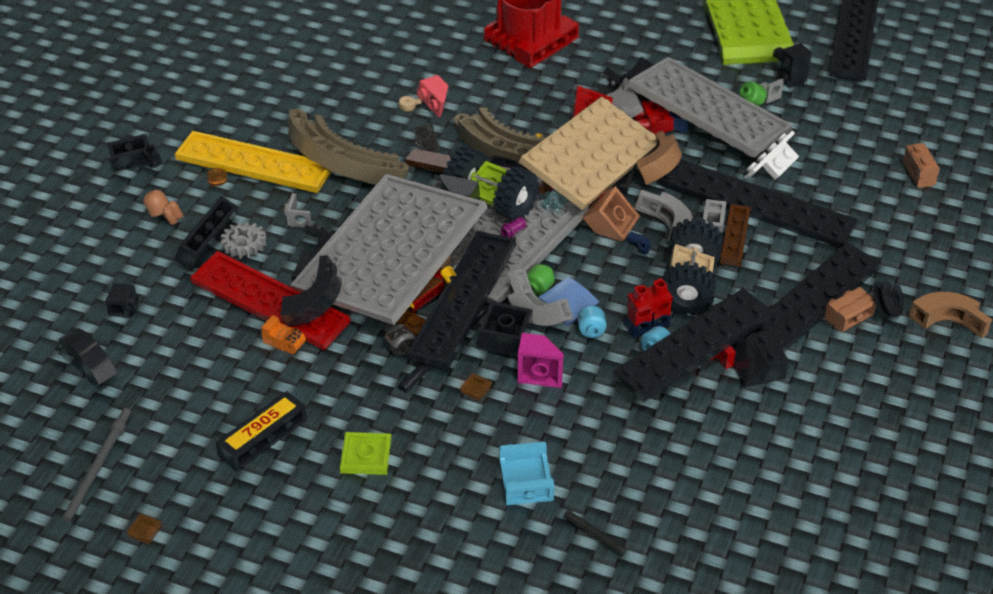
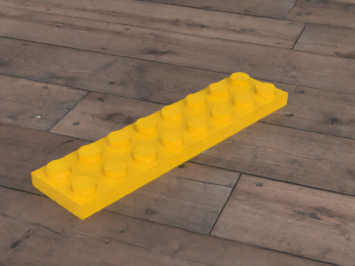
(252, 161)

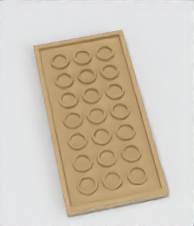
(590, 152)

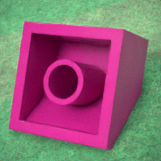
(539, 361)

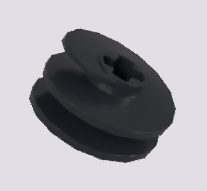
(888, 299)

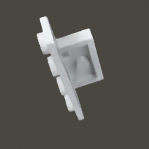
(777, 160)

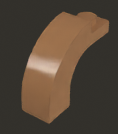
(661, 160)
(952, 307)

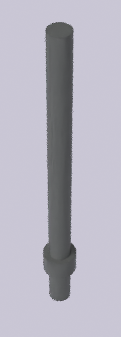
(116, 429)

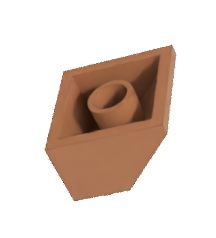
(611, 215)

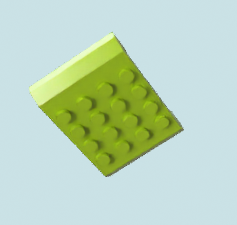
(747, 30)

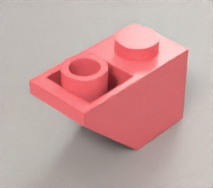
(433, 93)

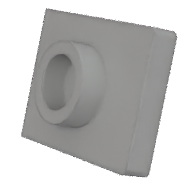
(771, 93)
(291, 210)

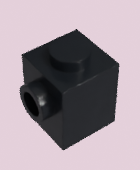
(122, 300)

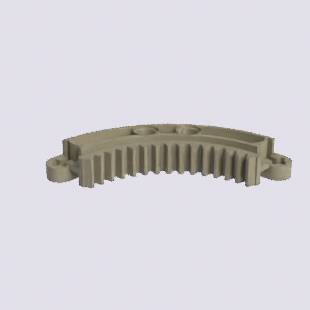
(492, 138)
(336, 154)

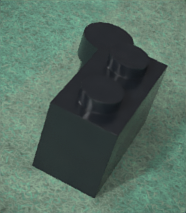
(133, 152)

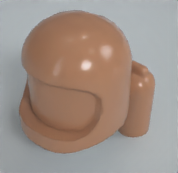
(158, 204)

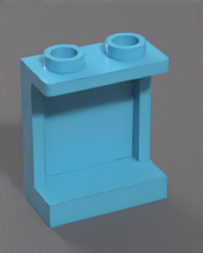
(526, 473)

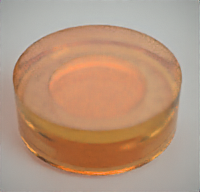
(217, 177)

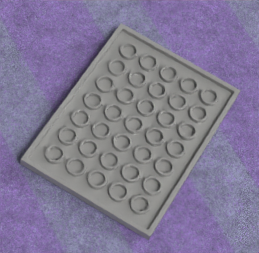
(543, 233)
(393, 246)

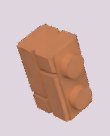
(921, 165)
(850, 309)

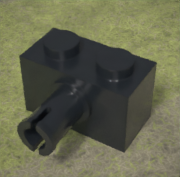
(794, 64)

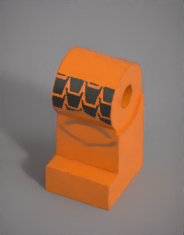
(282, 336)

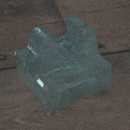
(553, 201)

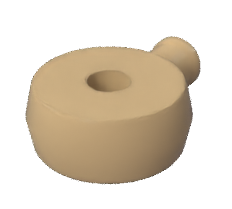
(408, 103)

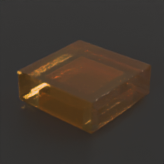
(476, 386)
(144, 528)

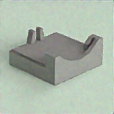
(626, 100)

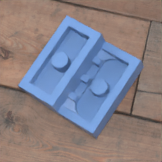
(576, 294)

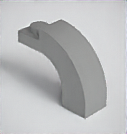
(663, 207)
(715, 212)
(543, 313)

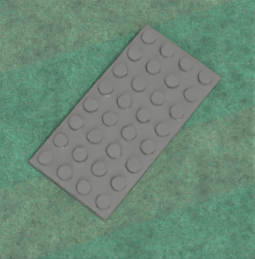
(710, 106)

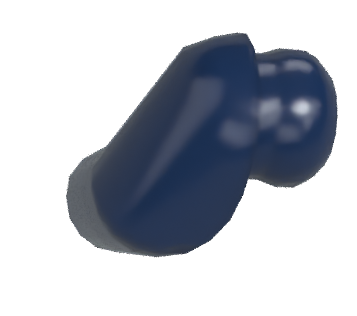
(643, 243)

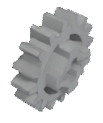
(243, 240)

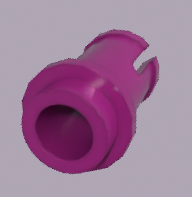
(513, 227)

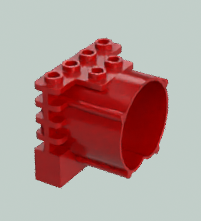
(531, 29)

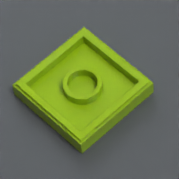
(366, 453)

